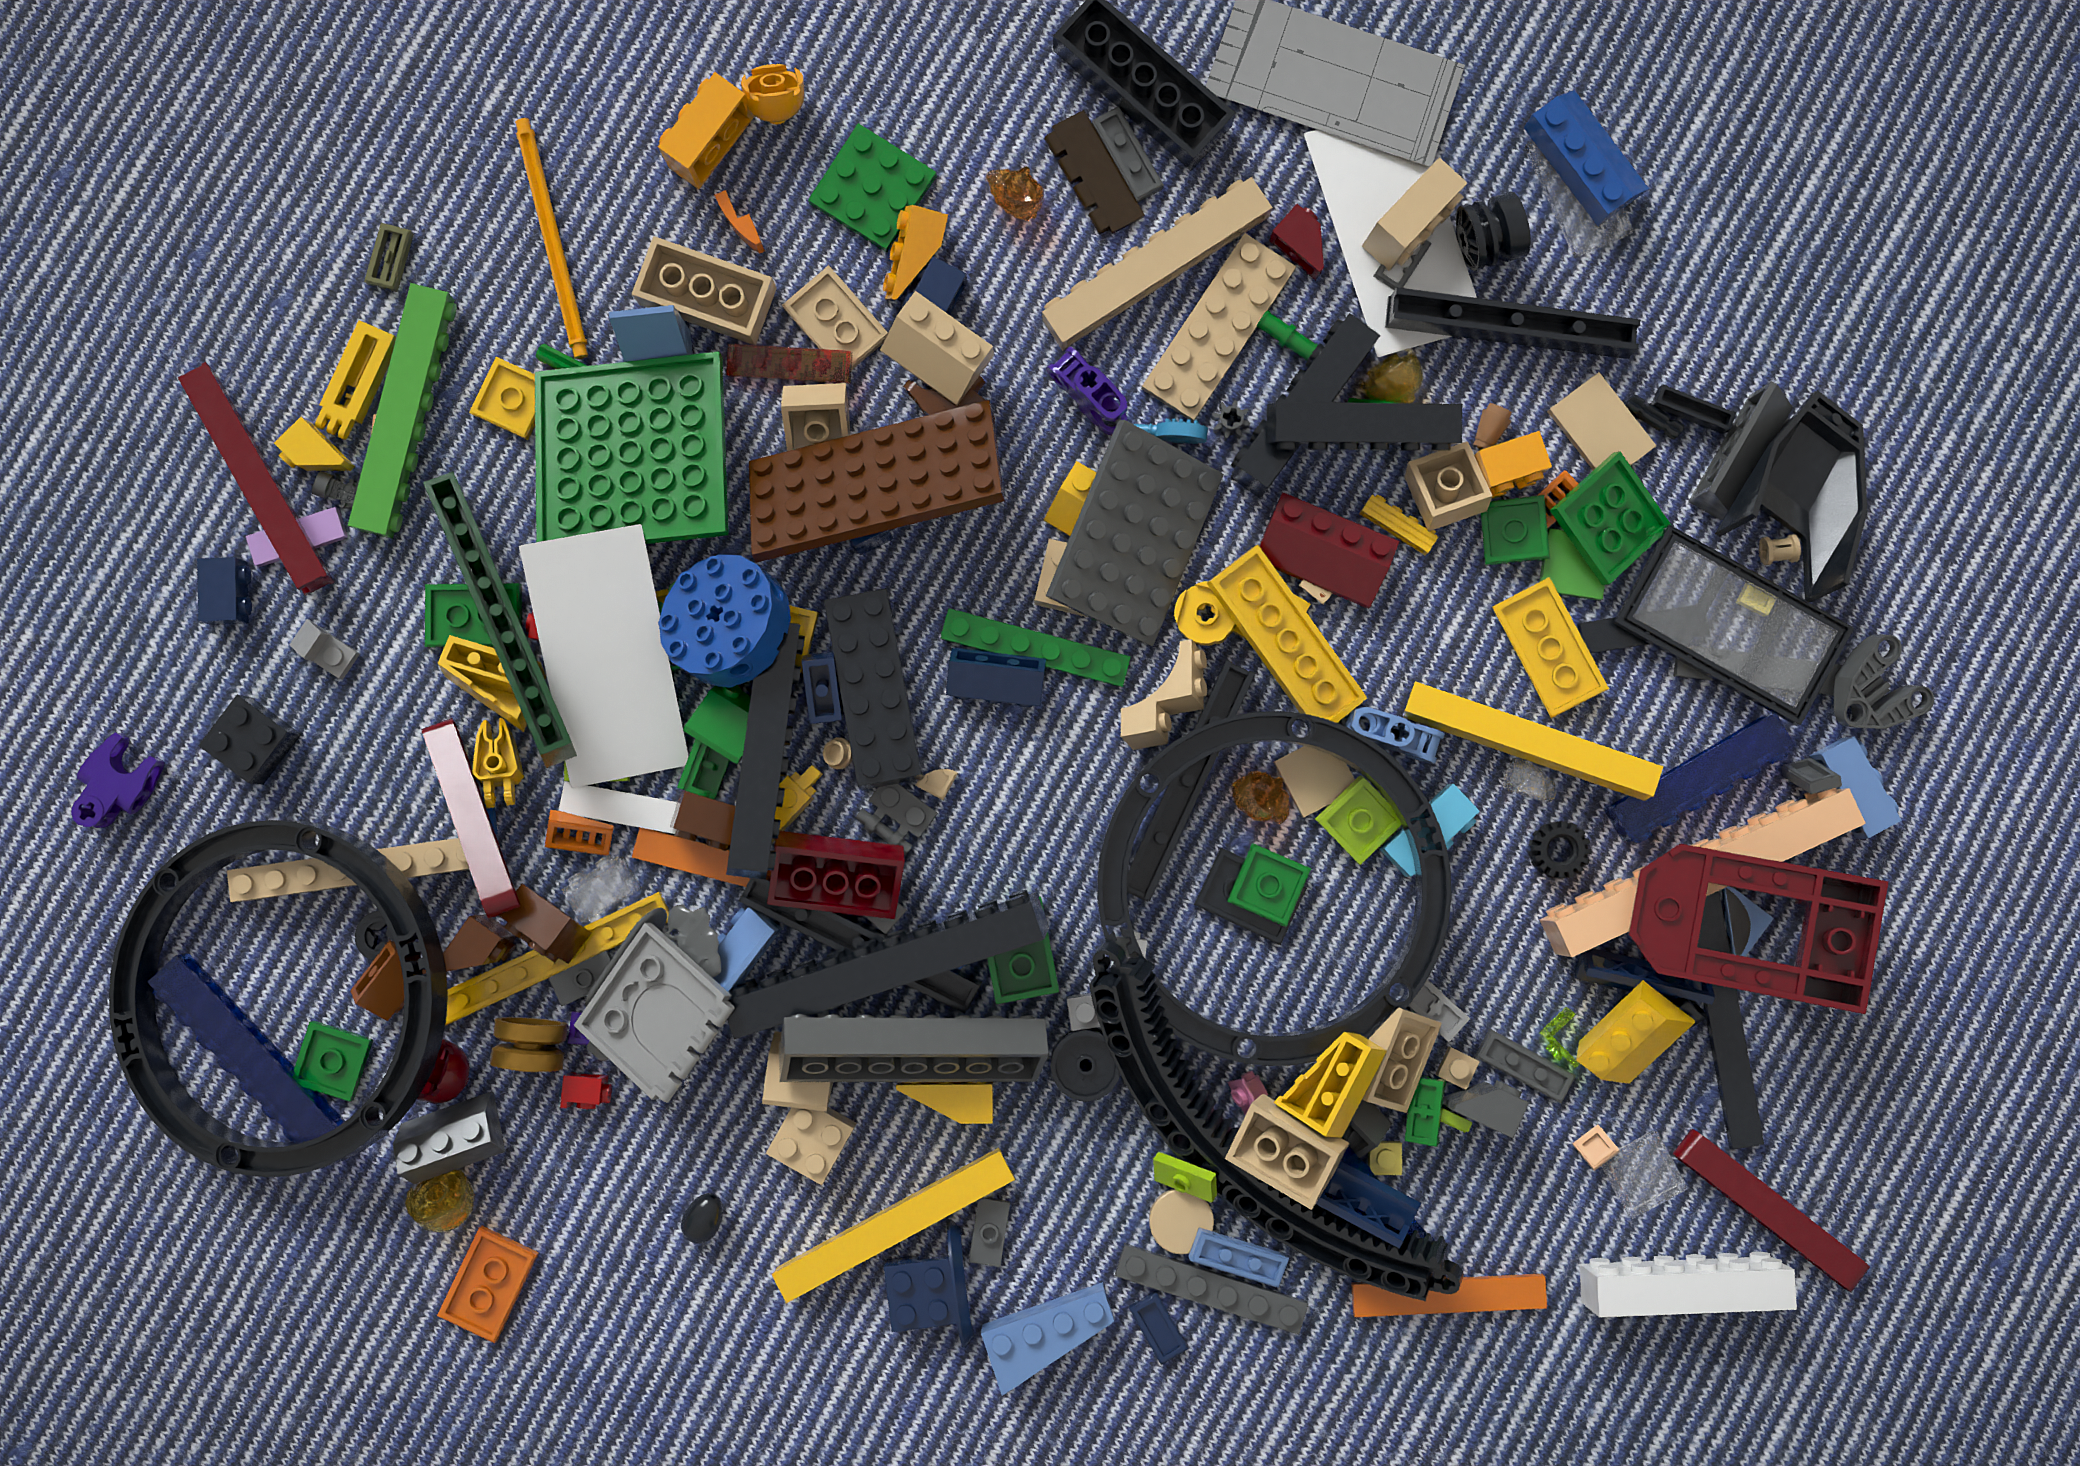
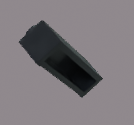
(1693, 409)

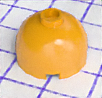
(774, 92)

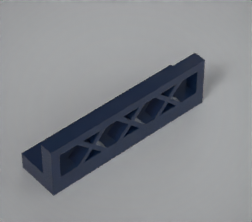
(1627, 972)
(1375, 1198)

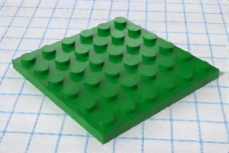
(632, 449)

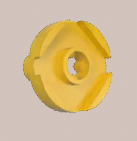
(1191, 624)

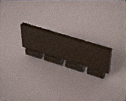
(1100, 177)

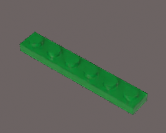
(1014, 640)

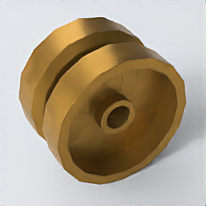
(527, 1045)

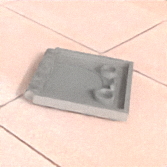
(655, 1013)

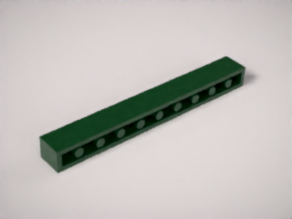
(500, 620)

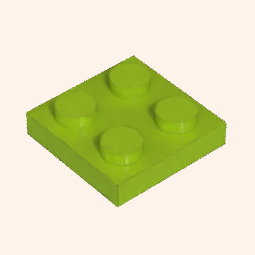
(1359, 819)

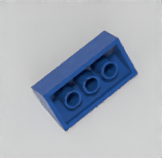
(1585, 156)

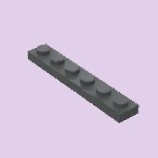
(1211, 1288)

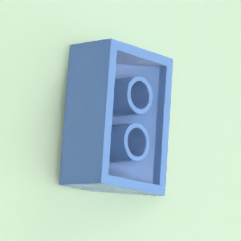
(744, 945)

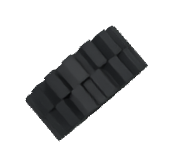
(1541, 856)

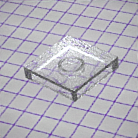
(1644, 1174)

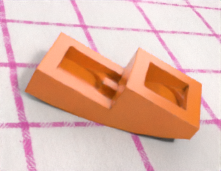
(742, 226)

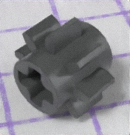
(1238, 419)

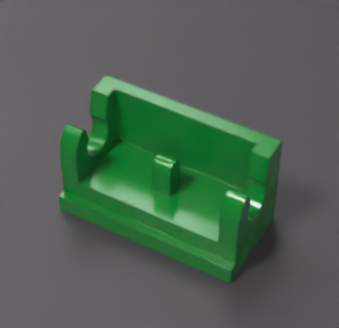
(703, 771)
(1425, 1112)

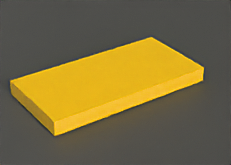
(1550, 647)

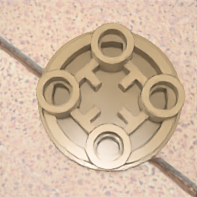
(1176, 1220)

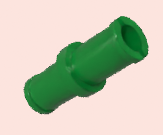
(1286, 335)

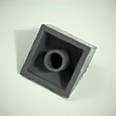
(1491, 1105)

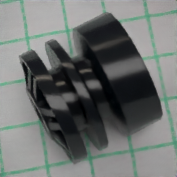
(1493, 231)

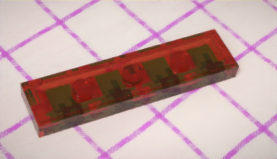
(789, 363)

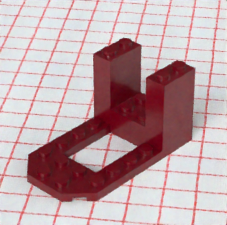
(1835, 939)

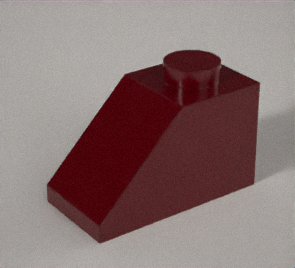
(1300, 240)

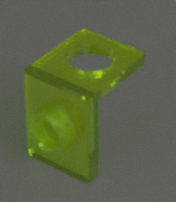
(1554, 1046)

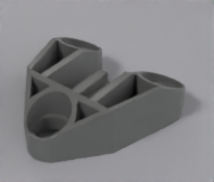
(1863, 689)

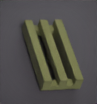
(400, 261)

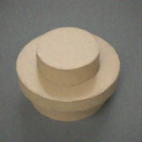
(837, 753)

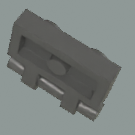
(903, 808)

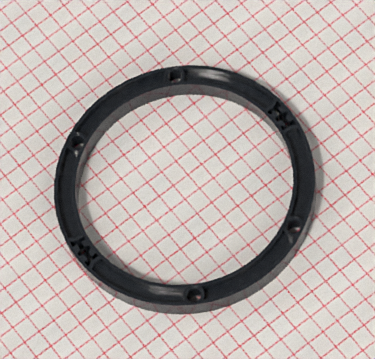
(1406, 800)
(135, 1020)

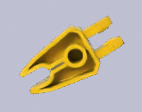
(497, 762)

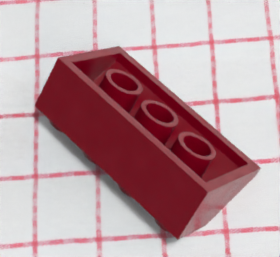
(1327, 550)
(836, 875)

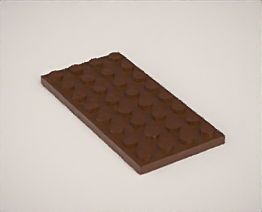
(874, 481)

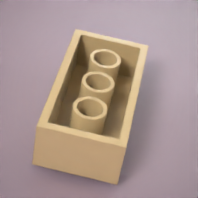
(705, 290)

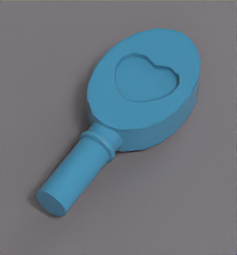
(1178, 431)

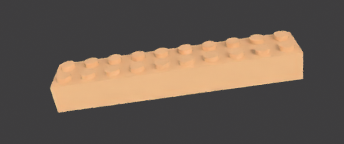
(1771, 836)

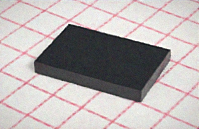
(1217, 889)

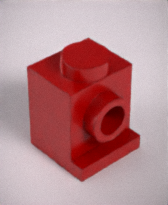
(585, 1090)

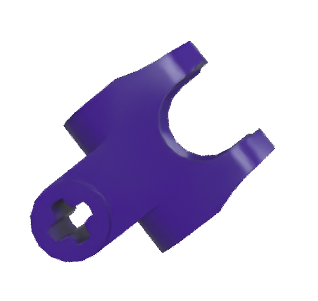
(1089, 389)
(111, 786)

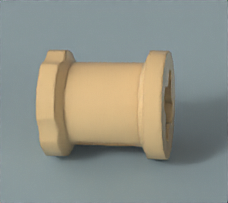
(1779, 549)

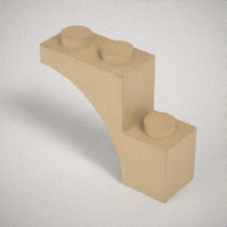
(1183, 691)

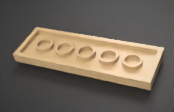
(1218, 327)

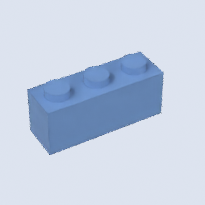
(1849, 760)

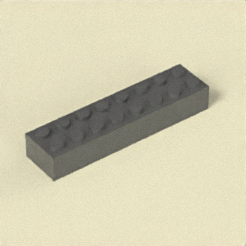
(912, 1049)

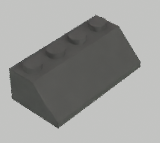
(1750, 434)

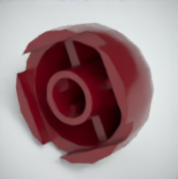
(448, 1075)

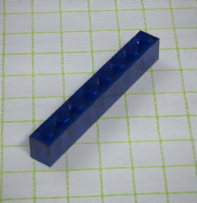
(243, 1049)

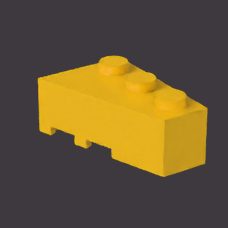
(481, 675)
(1334, 1085)

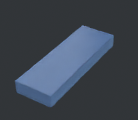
(1238, 1257)

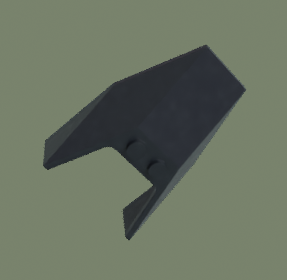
(1813, 487)

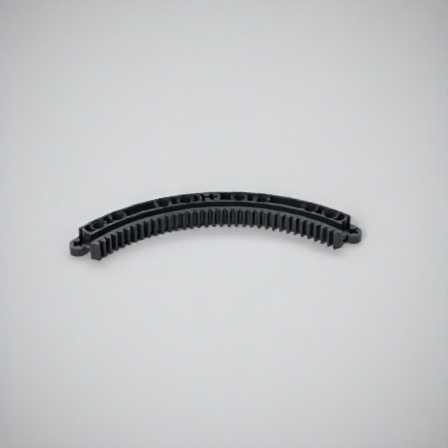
(1198, 1135)

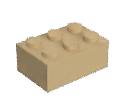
(1415, 215)

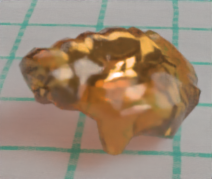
(1016, 192)
(1261, 797)

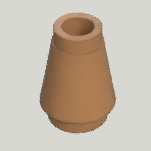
(1492, 425)

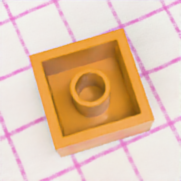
(1514, 463)

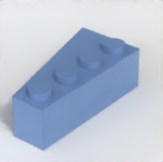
(1041, 1334)

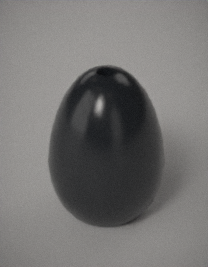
(702, 1218)

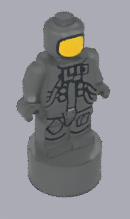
(327, 486)

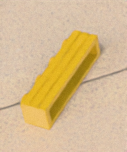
(1398, 524)

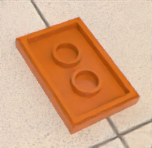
(488, 1284)

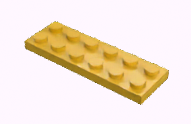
(1286, 637)

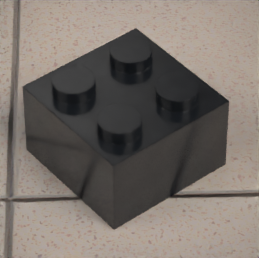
(249, 739)

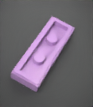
(320, 527)

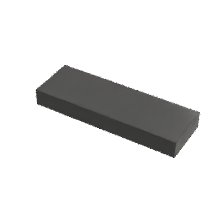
(1128, 154)
(1525, 1066)

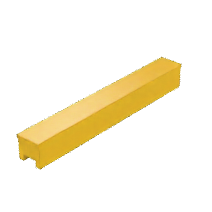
(1533, 742)
(892, 1225)

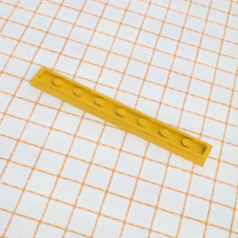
(535, 968)

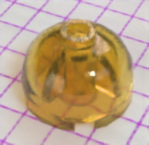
(1394, 379)
(441, 1202)

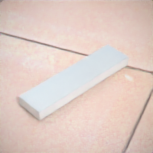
(618, 807)

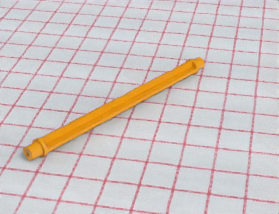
(551, 238)

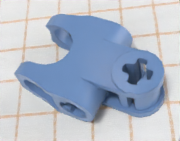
(1410, 735)

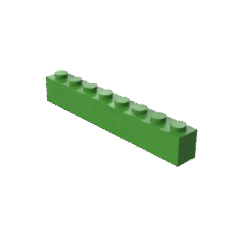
(402, 411)

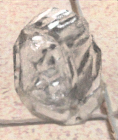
(1529, 781)

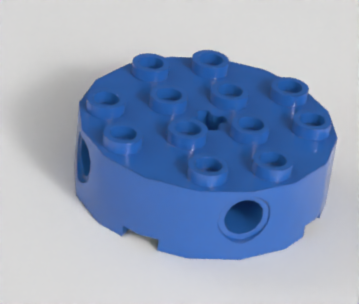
(724, 620)

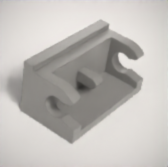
(1436, 1006)

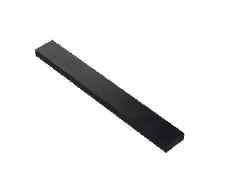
(1729, 1042)

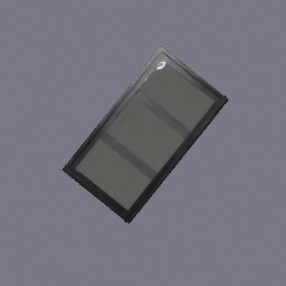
(1733, 625)

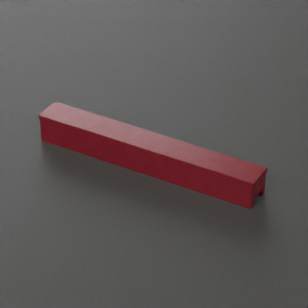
(255, 479)

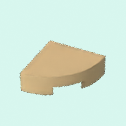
(938, 782)

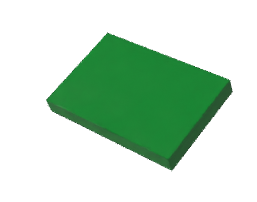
(454, 613)

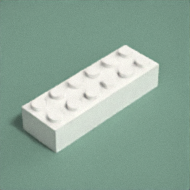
(1687, 1285)

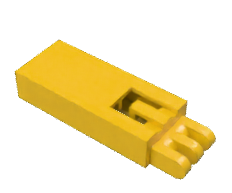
(361, 367)

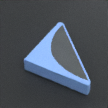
(1743, 921)

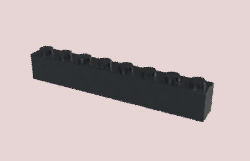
(764, 762)

